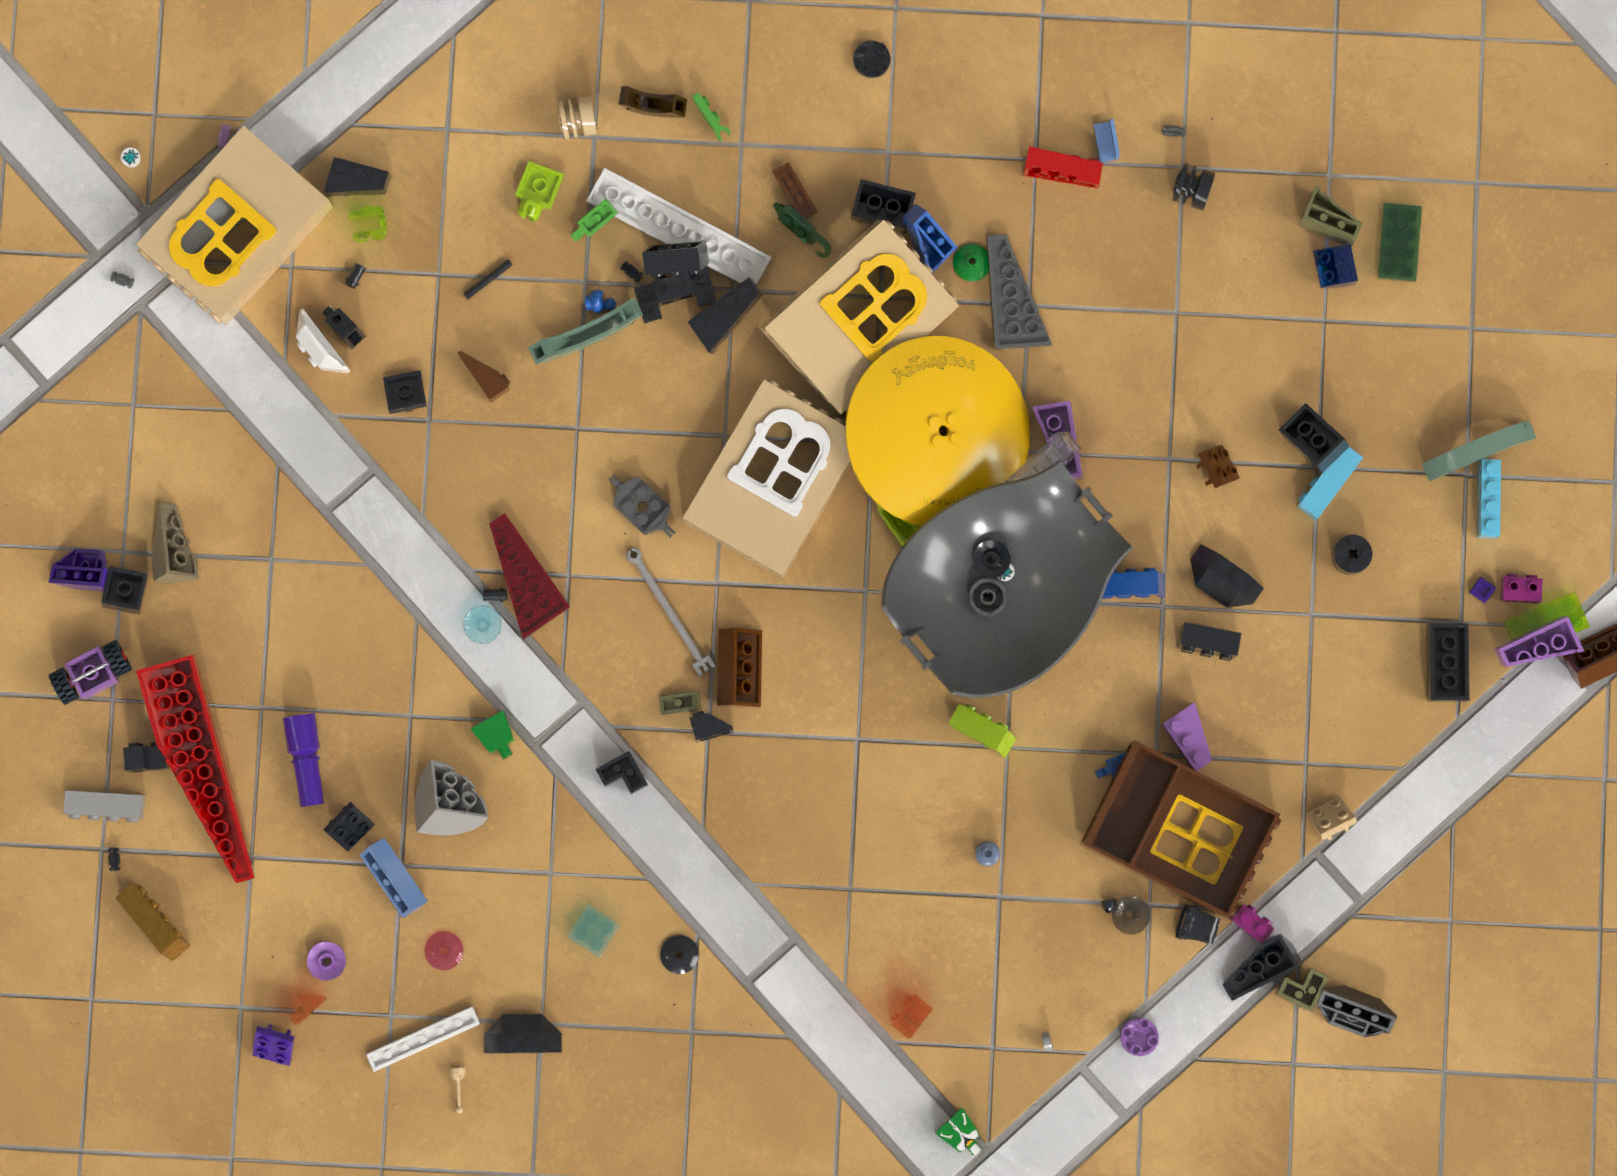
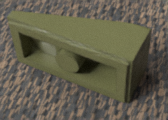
(680, 702)

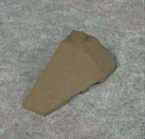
(171, 551)

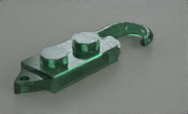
(801, 227)

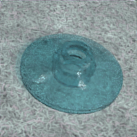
(475, 617)

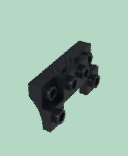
(673, 289)

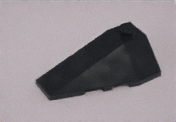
(1268, 962)

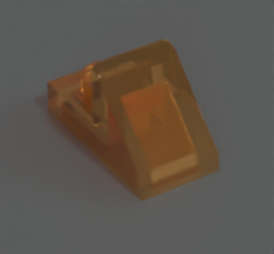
(311, 1004)

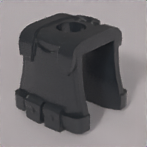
(1196, 925)

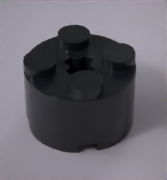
(1355, 544)

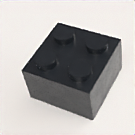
(124, 590)

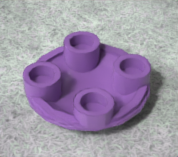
(1139, 1037)

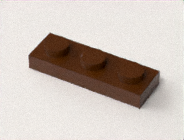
(794, 190)

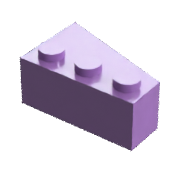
(1188, 737)

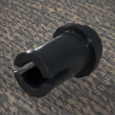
(355, 276)
(495, 594)

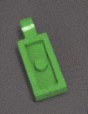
(711, 117)
(595, 219)

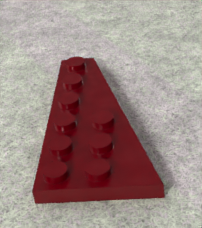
(530, 588)

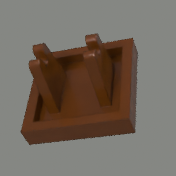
(1218, 466)

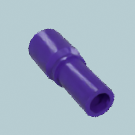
(303, 744)

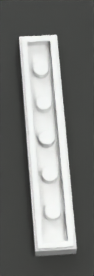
(423, 1038)

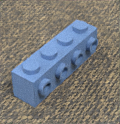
(393, 877)

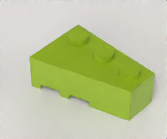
(982, 729)

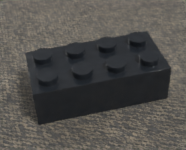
(1447, 662)

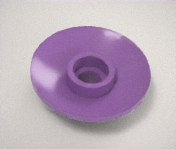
(316, 963)

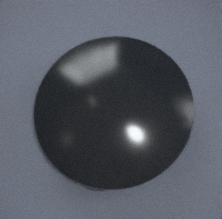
(871, 59)

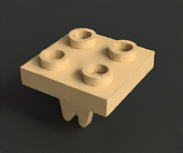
(1331, 818)

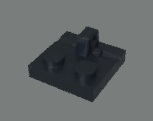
(405, 392)

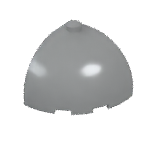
(447, 802)

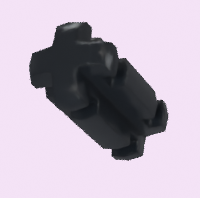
(631, 271)
(114, 859)

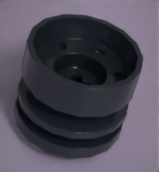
(1193, 186)

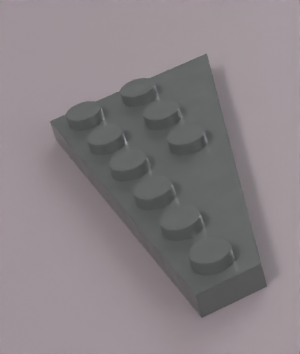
(1013, 308)

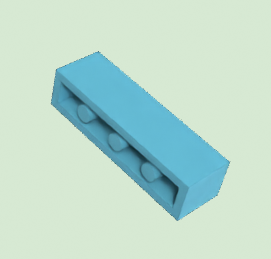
(1328, 484)
(1489, 498)

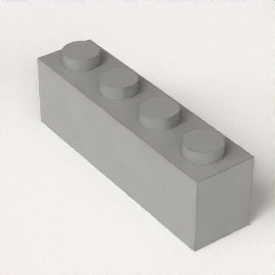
(104, 805)

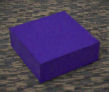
(1482, 590)

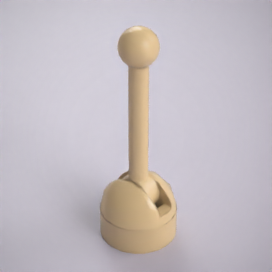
(458, 1073)

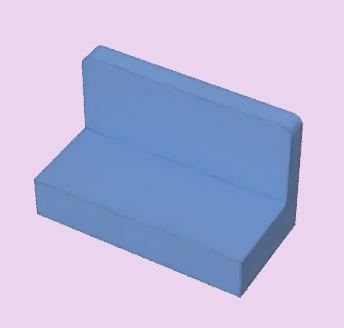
(1106, 141)

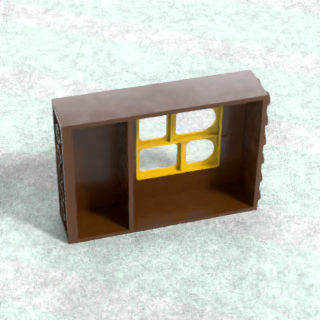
(1140, 809)

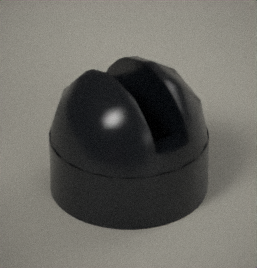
(1108, 905)

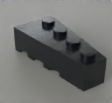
(725, 314)

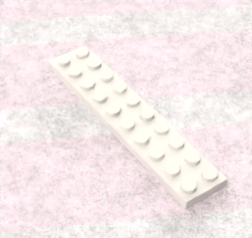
(674, 225)

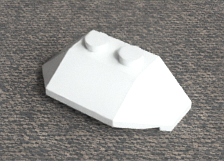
(317, 346)

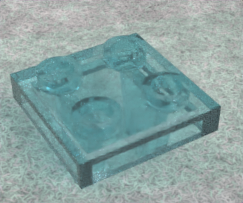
(593, 931)

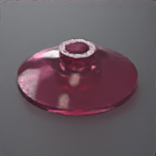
(453, 946)

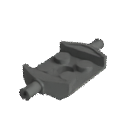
(634, 492)

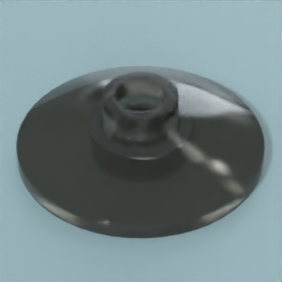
(1140, 915)

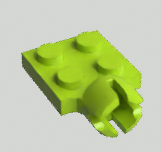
(537, 190)

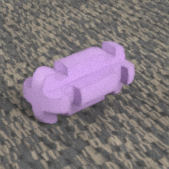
(224, 136)

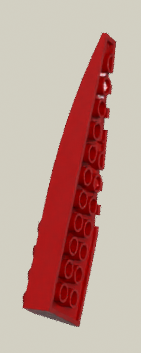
(193, 751)

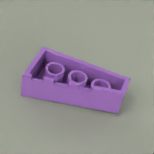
(1059, 418)

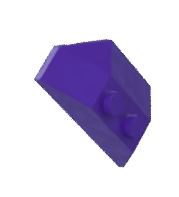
(81, 570)

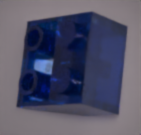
(1335, 266)

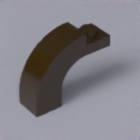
(652, 104)

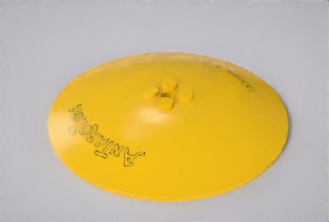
(898, 417)

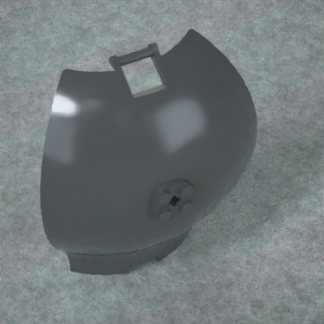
(1037, 615)

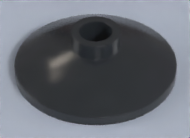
(982, 559)
(689, 957)

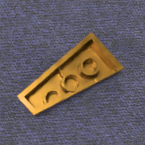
(152, 922)

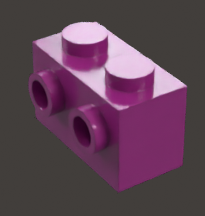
(1521, 589)
(1252, 924)

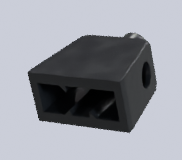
(343, 326)

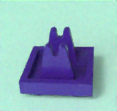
(273, 1045)

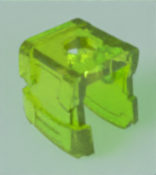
(366, 212)

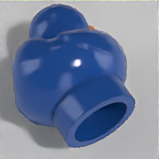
(595, 302)

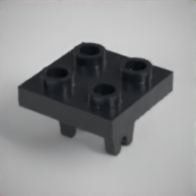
(349, 826)

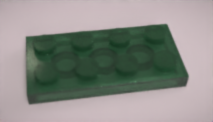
(1399, 242)

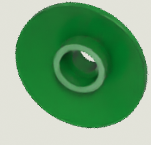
(965, 269)

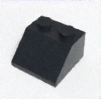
(708, 726)

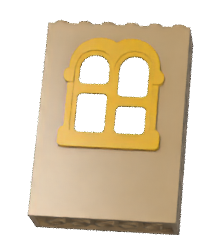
(260, 190)
(826, 343)

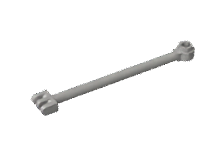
(671, 614)

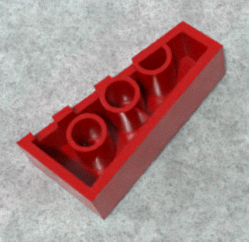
(1062, 168)

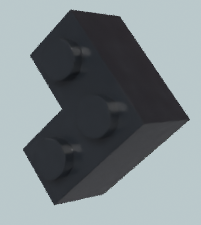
(142, 759)
(623, 768)

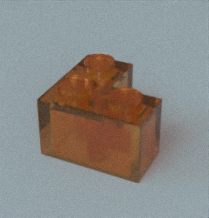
(911, 1016)

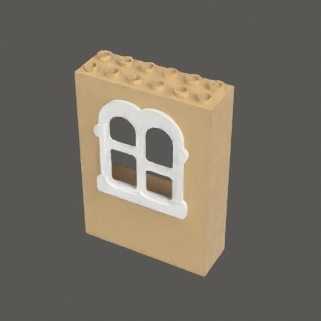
(751, 514)

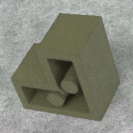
(1304, 994)

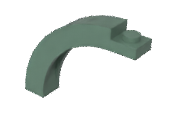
(586, 335)
(1478, 449)

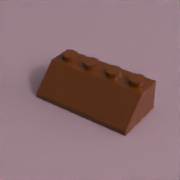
(1596, 660)
(739, 667)

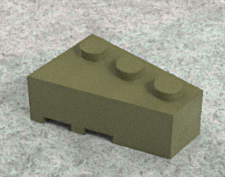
(1329, 219)

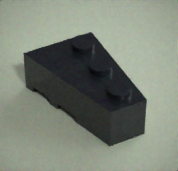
(353, 178)

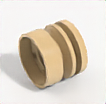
(577, 117)

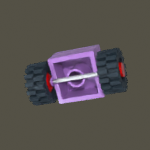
(90, 672)

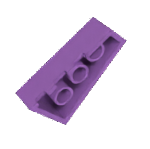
(1541, 643)

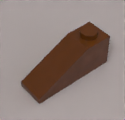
(488, 378)

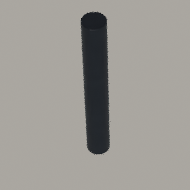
(488, 279)

